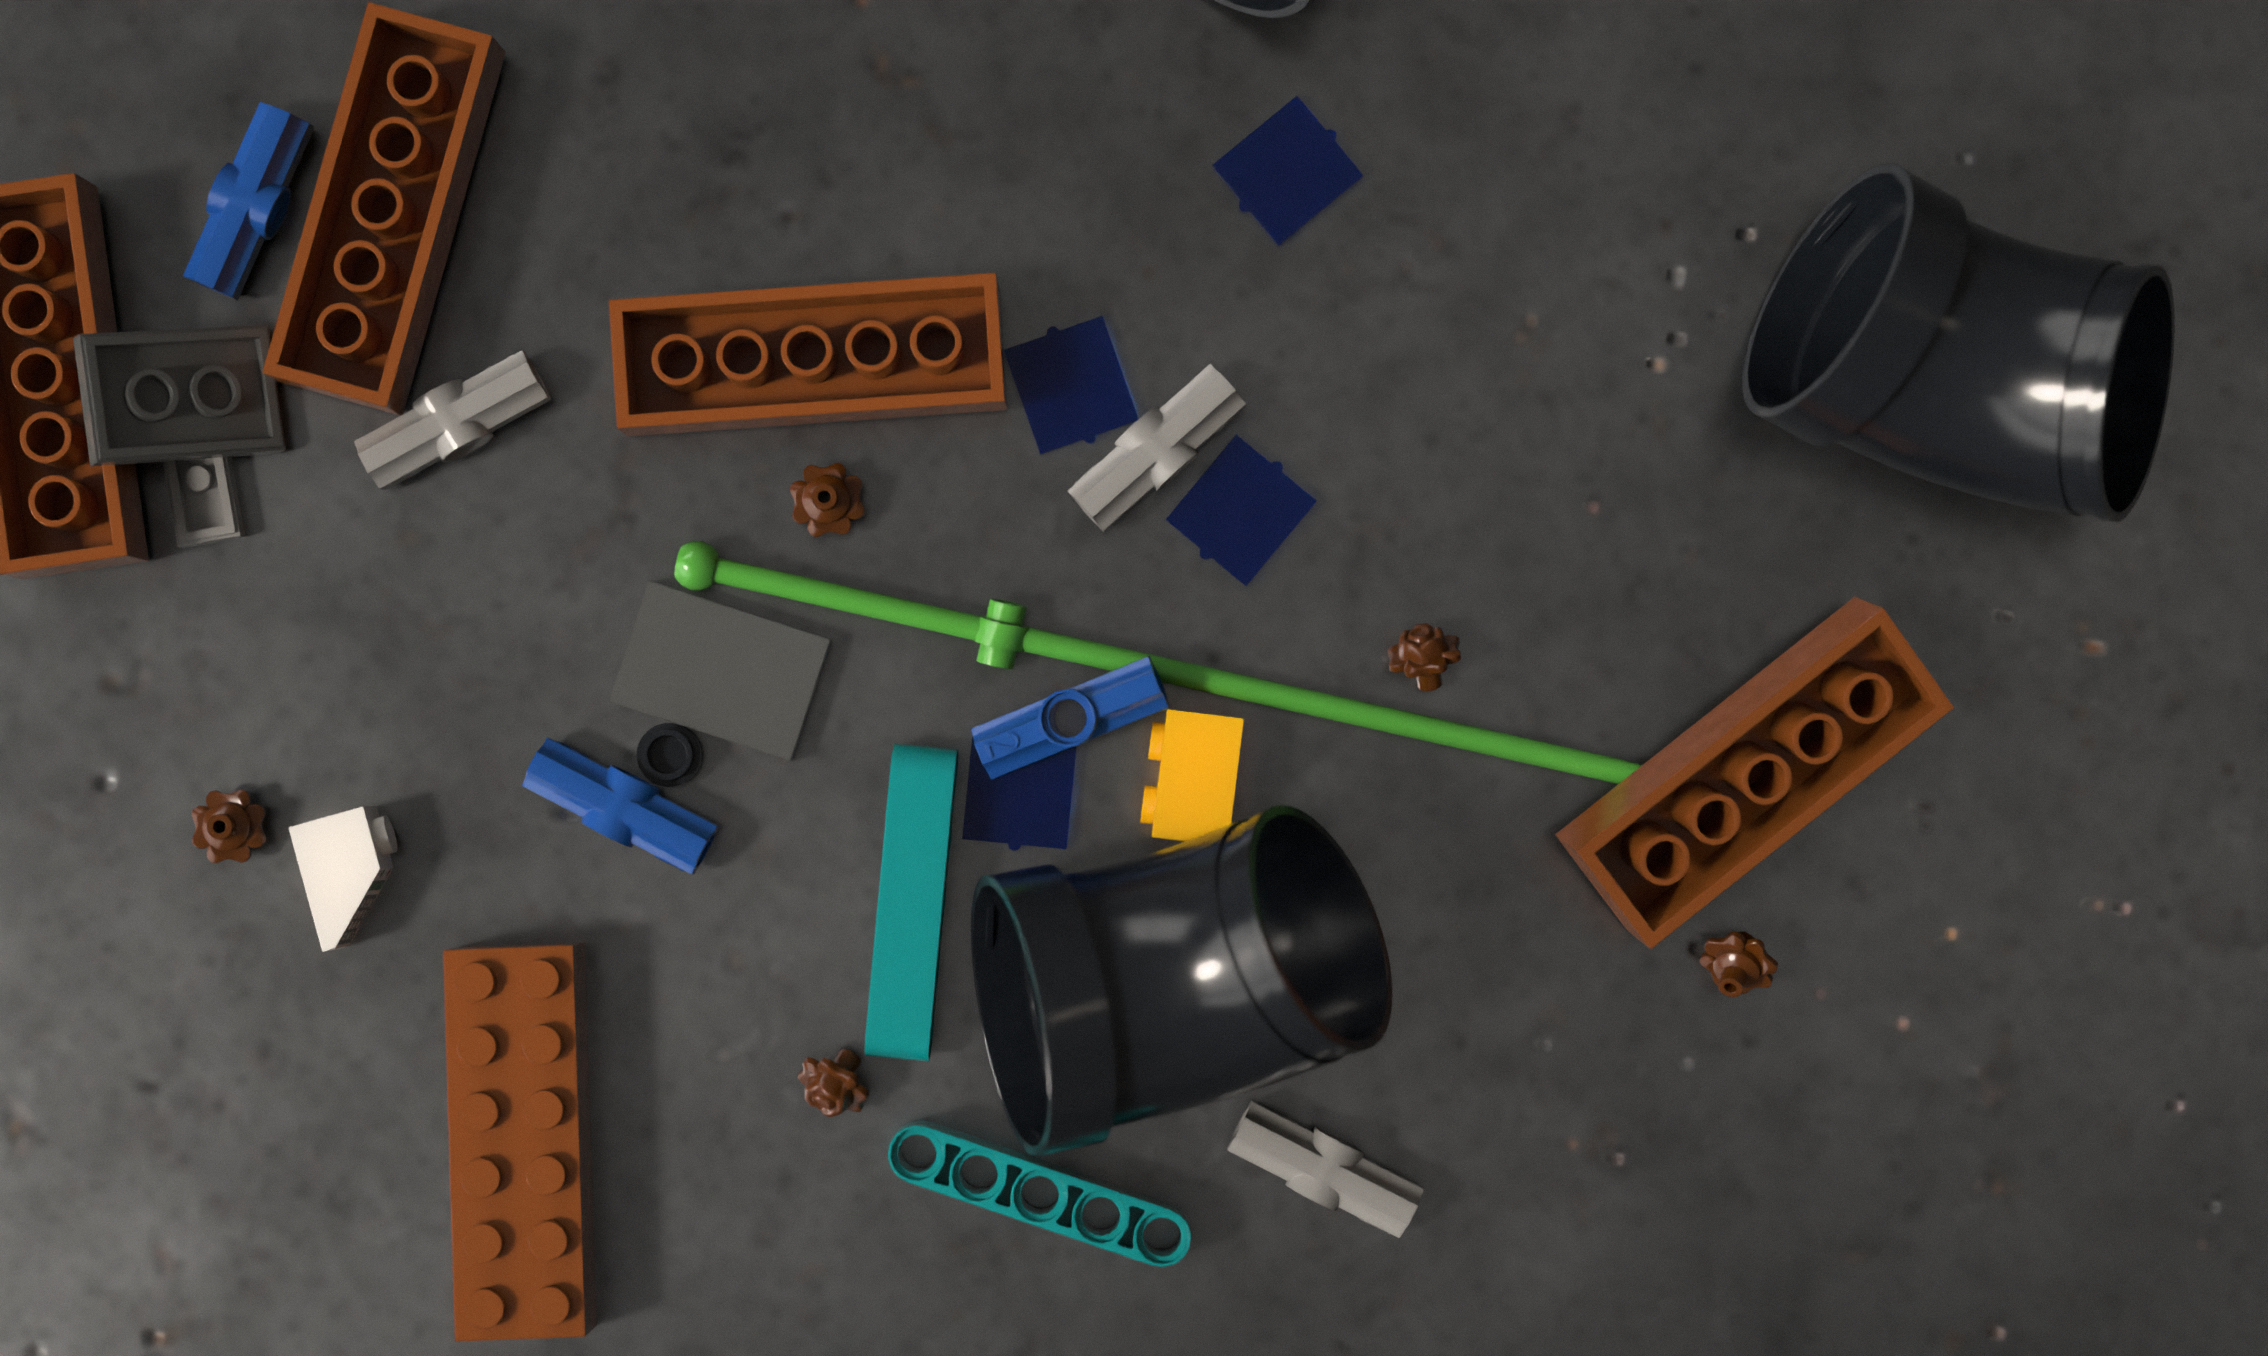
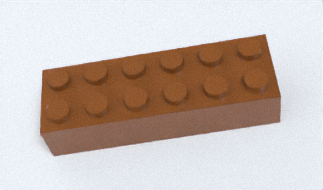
(385, 209)
(52, 288)
(807, 354)
(1755, 770)
(519, 1142)

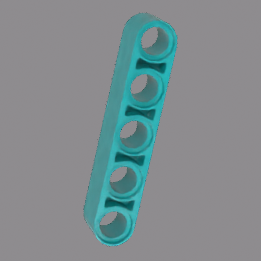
(911, 902)
(1063, 1216)

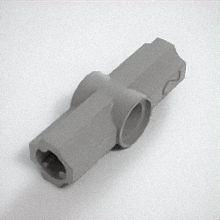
(452, 420)
(1157, 447)
(1325, 1169)

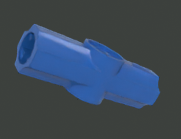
(248, 200)
(1031, 731)
(620, 805)

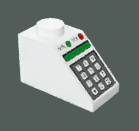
(343, 869)

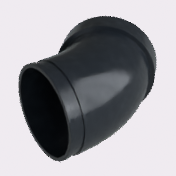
(1965, 352)
(1174, 977)

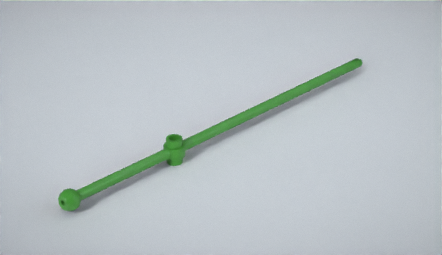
(1005, 634)

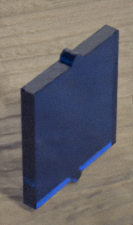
(1287, 171)
(1071, 385)
(1241, 510)
(1021, 806)

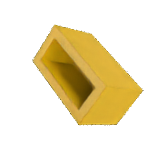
(1195, 774)

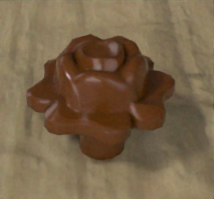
(827, 500)
(1424, 655)
(228, 826)
(1738, 963)
(833, 1084)

